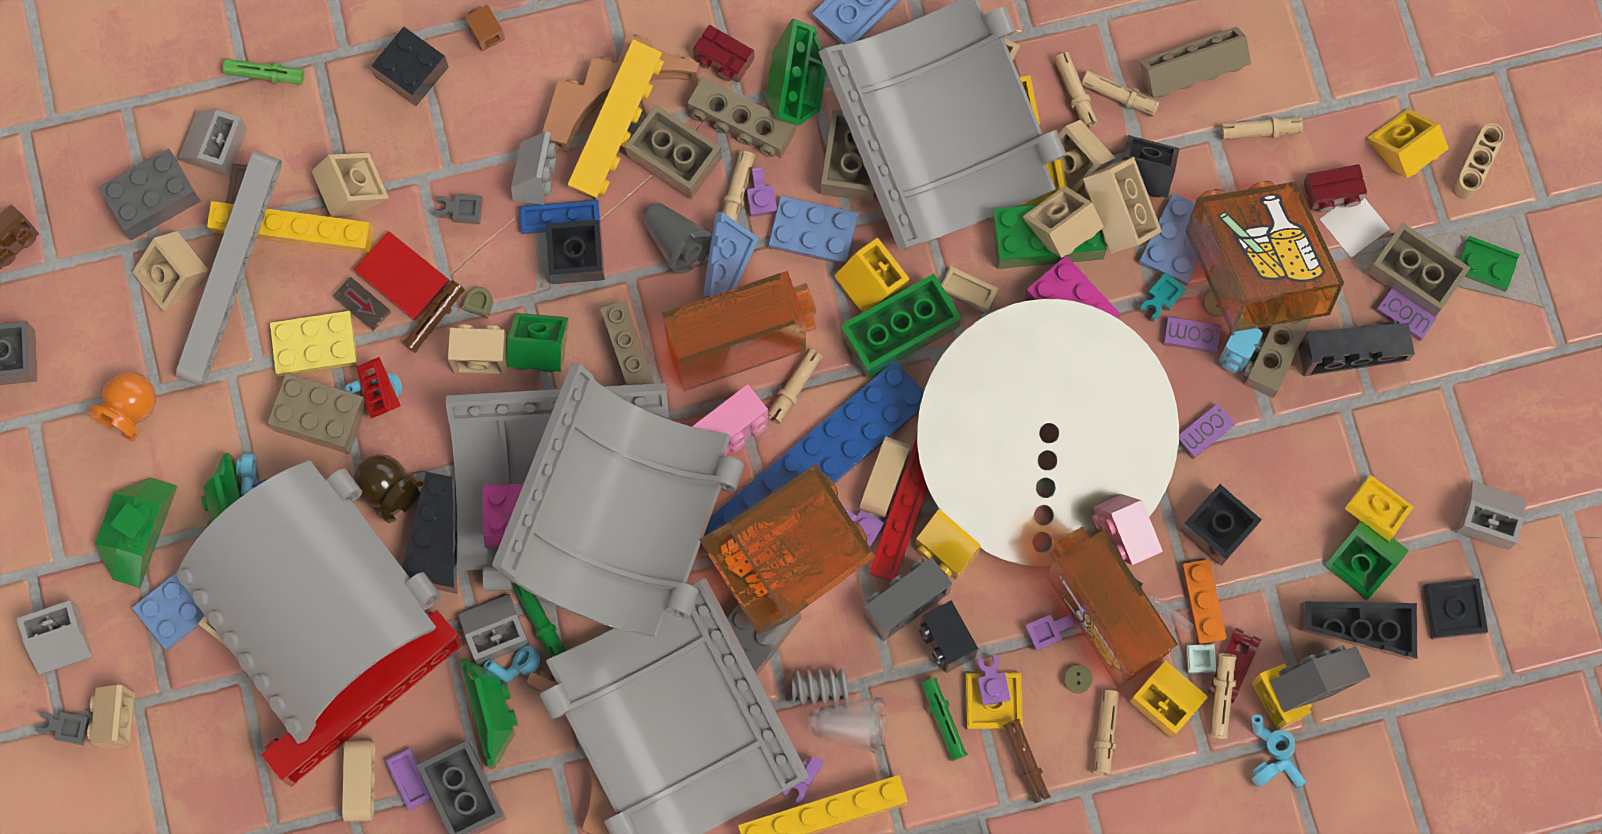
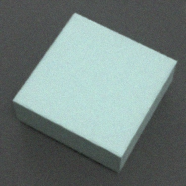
(1200, 659)

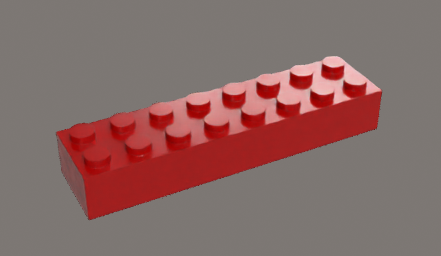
(363, 701)

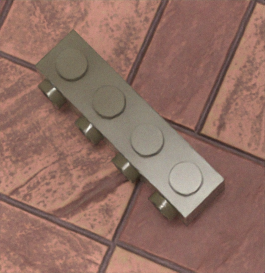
(1195, 62)

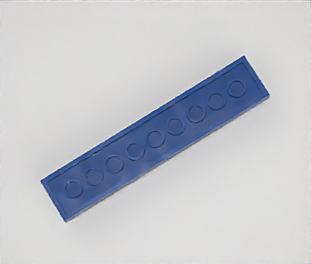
(840, 439)

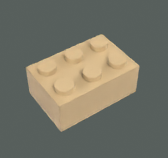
(1122, 205)

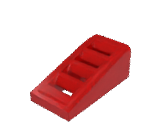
(387, 392)

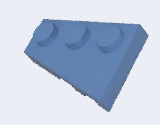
(728, 255)

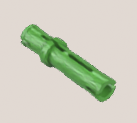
(275, 72)

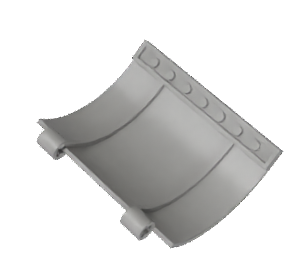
(942, 121)
(496, 445)
(615, 509)
(304, 591)
(674, 723)

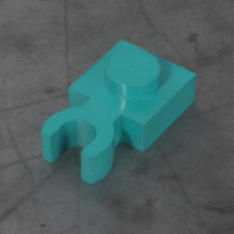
(1164, 293)

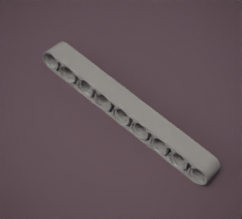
(228, 268)

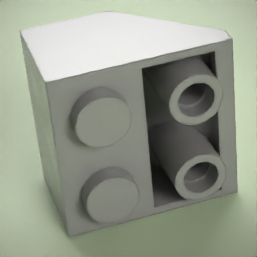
(213, 140)
(533, 169)
(1492, 516)
(493, 629)
(55, 637)

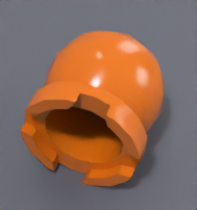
(125, 402)

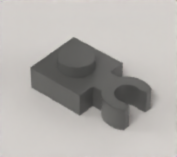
(464, 208)
(68, 728)

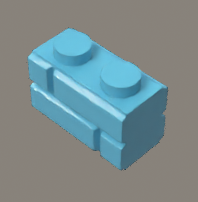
(1239, 349)

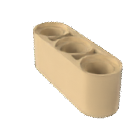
(1486, 152)
(885, 476)
(358, 780)

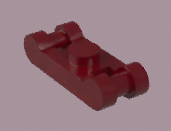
(1242, 661)

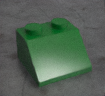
(537, 342)
(1366, 559)

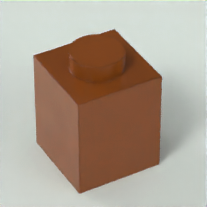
(484, 27)

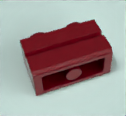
(723, 54)
(1335, 188)

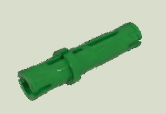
(542, 625)
(933, 693)

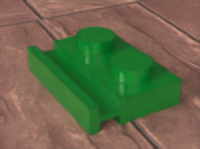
(1489, 263)

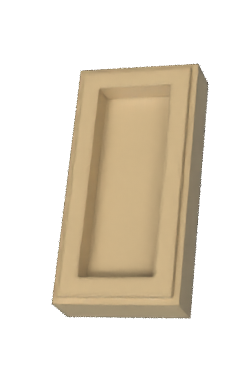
(969, 289)

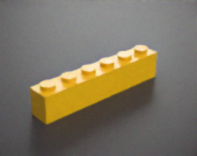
(614, 120)
(302, 229)
(833, 810)

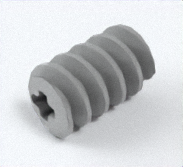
(819, 686)

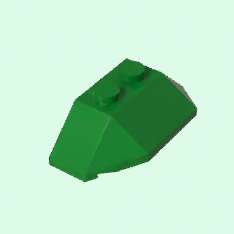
(796, 74)
(221, 487)
(126, 558)
(490, 710)

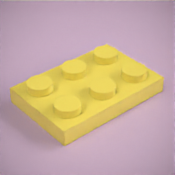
(313, 343)

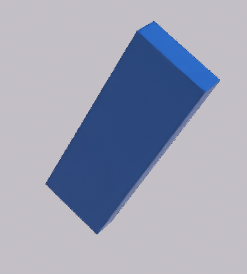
(535, 217)

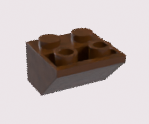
(15, 234)

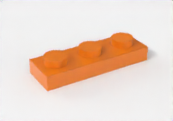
(1204, 602)

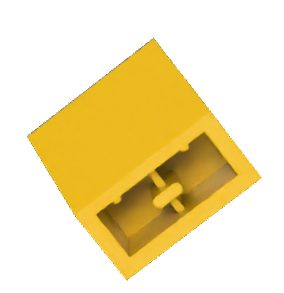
(871, 276)
(1168, 699)

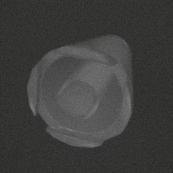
(852, 723)

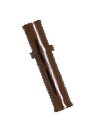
(440, 307)
(1026, 760)

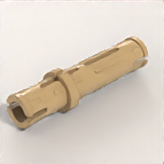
(1125, 95)
(1079, 100)
(1262, 128)
(734, 200)
(788, 394)
(1223, 694)
(1106, 730)

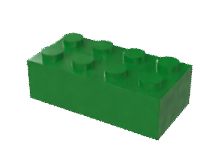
(1021, 247)
(900, 325)

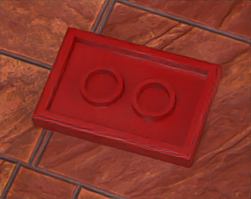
(401, 275)

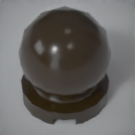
(386, 486)

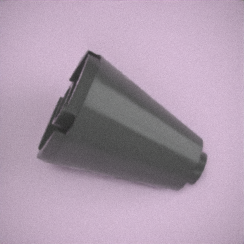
(677, 237)

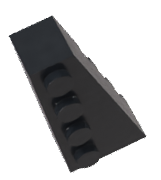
(1355, 348)
(434, 534)
(1370, 625)

